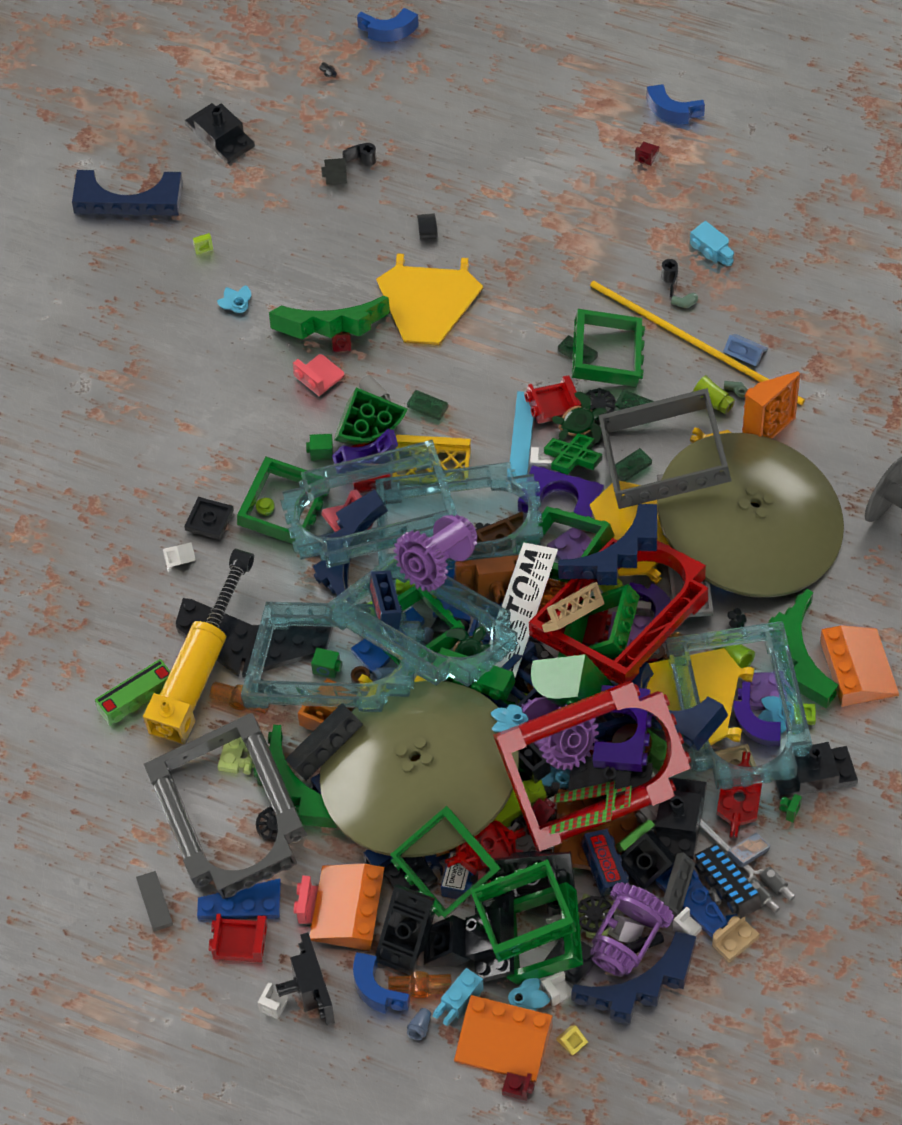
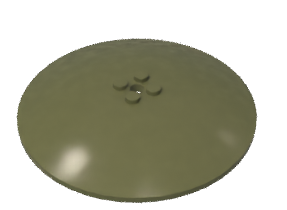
(749, 548)
(386, 797)

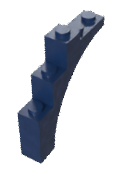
(352, 519)
(622, 554)
(646, 988)

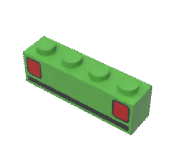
(132, 693)

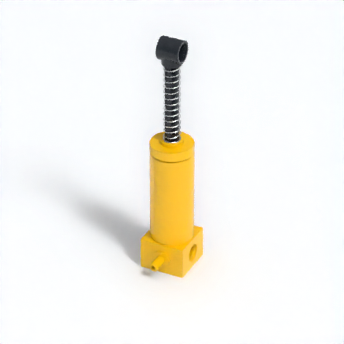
(172, 711)

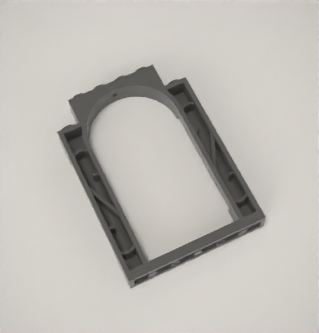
(289, 823)

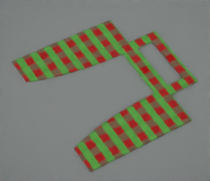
(594, 817)

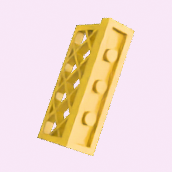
(443, 445)

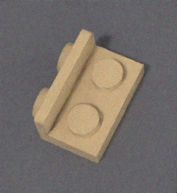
(734, 938)

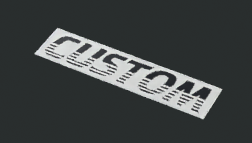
(526, 593)

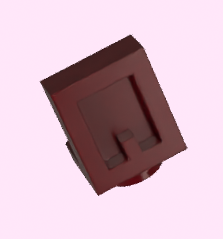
(646, 153)
(341, 342)
(544, 810)
(518, 1086)

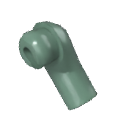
(685, 302)
(737, 387)

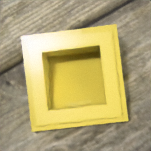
(572, 1039)

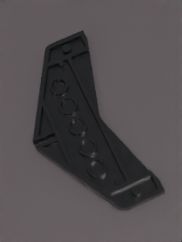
(285, 648)

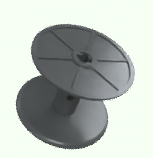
(886, 492)

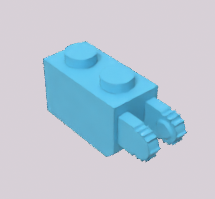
(712, 244)
(458, 996)

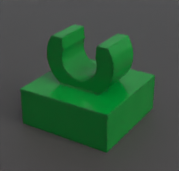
(791, 806)

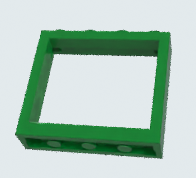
(601, 373)
(283, 470)
(601, 528)
(412, 596)
(627, 601)
(413, 878)
(533, 938)
(572, 942)

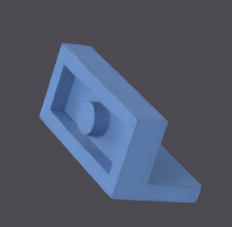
(744, 349)

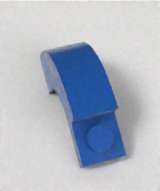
(391, 29)
(671, 110)
(368, 989)

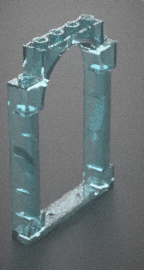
(498, 477)
(317, 482)
(430, 665)
(365, 696)
(798, 734)

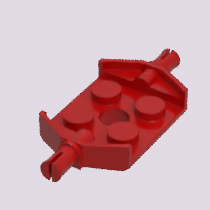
(739, 812)
(502, 846)

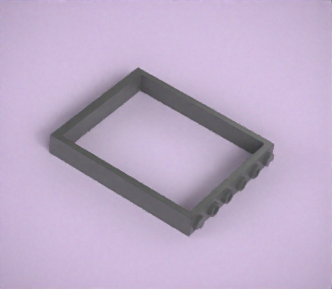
(654, 412)

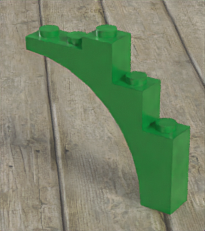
(328, 323)
(810, 678)
(307, 801)

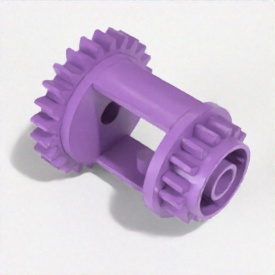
(424, 557)
(567, 746)
(640, 907)

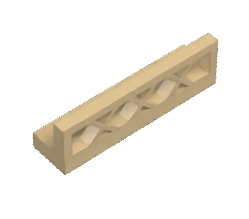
(577, 611)

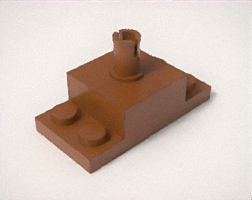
(487, 576)

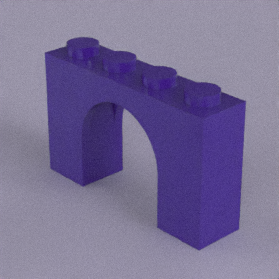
(552, 481)
(631, 753)

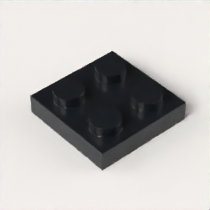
(209, 518)
(418, 865)
(578, 973)

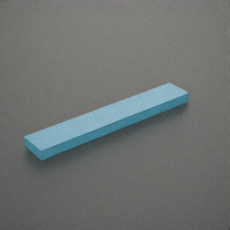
(521, 436)

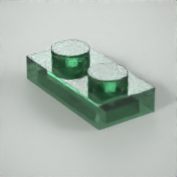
(566, 348)
(630, 399)
(427, 405)
(632, 464)

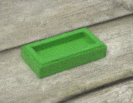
(634, 835)

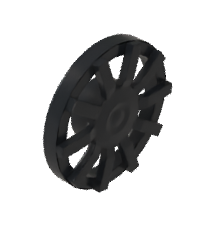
(601, 402)
(271, 823)
(594, 913)

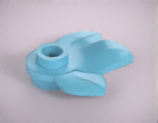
(235, 300)
(772, 711)
(508, 717)
(557, 775)
(532, 997)

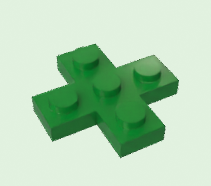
(573, 453)

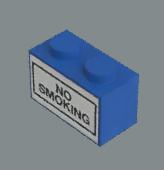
(455, 880)

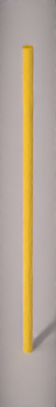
(680, 333)

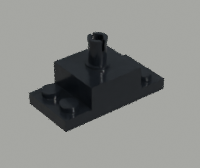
(220, 131)
(819, 771)
(587, 776)
(680, 816)
(560, 863)
(405, 929)
(477, 944)
(308, 981)

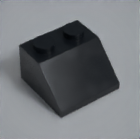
(647, 859)
(446, 943)

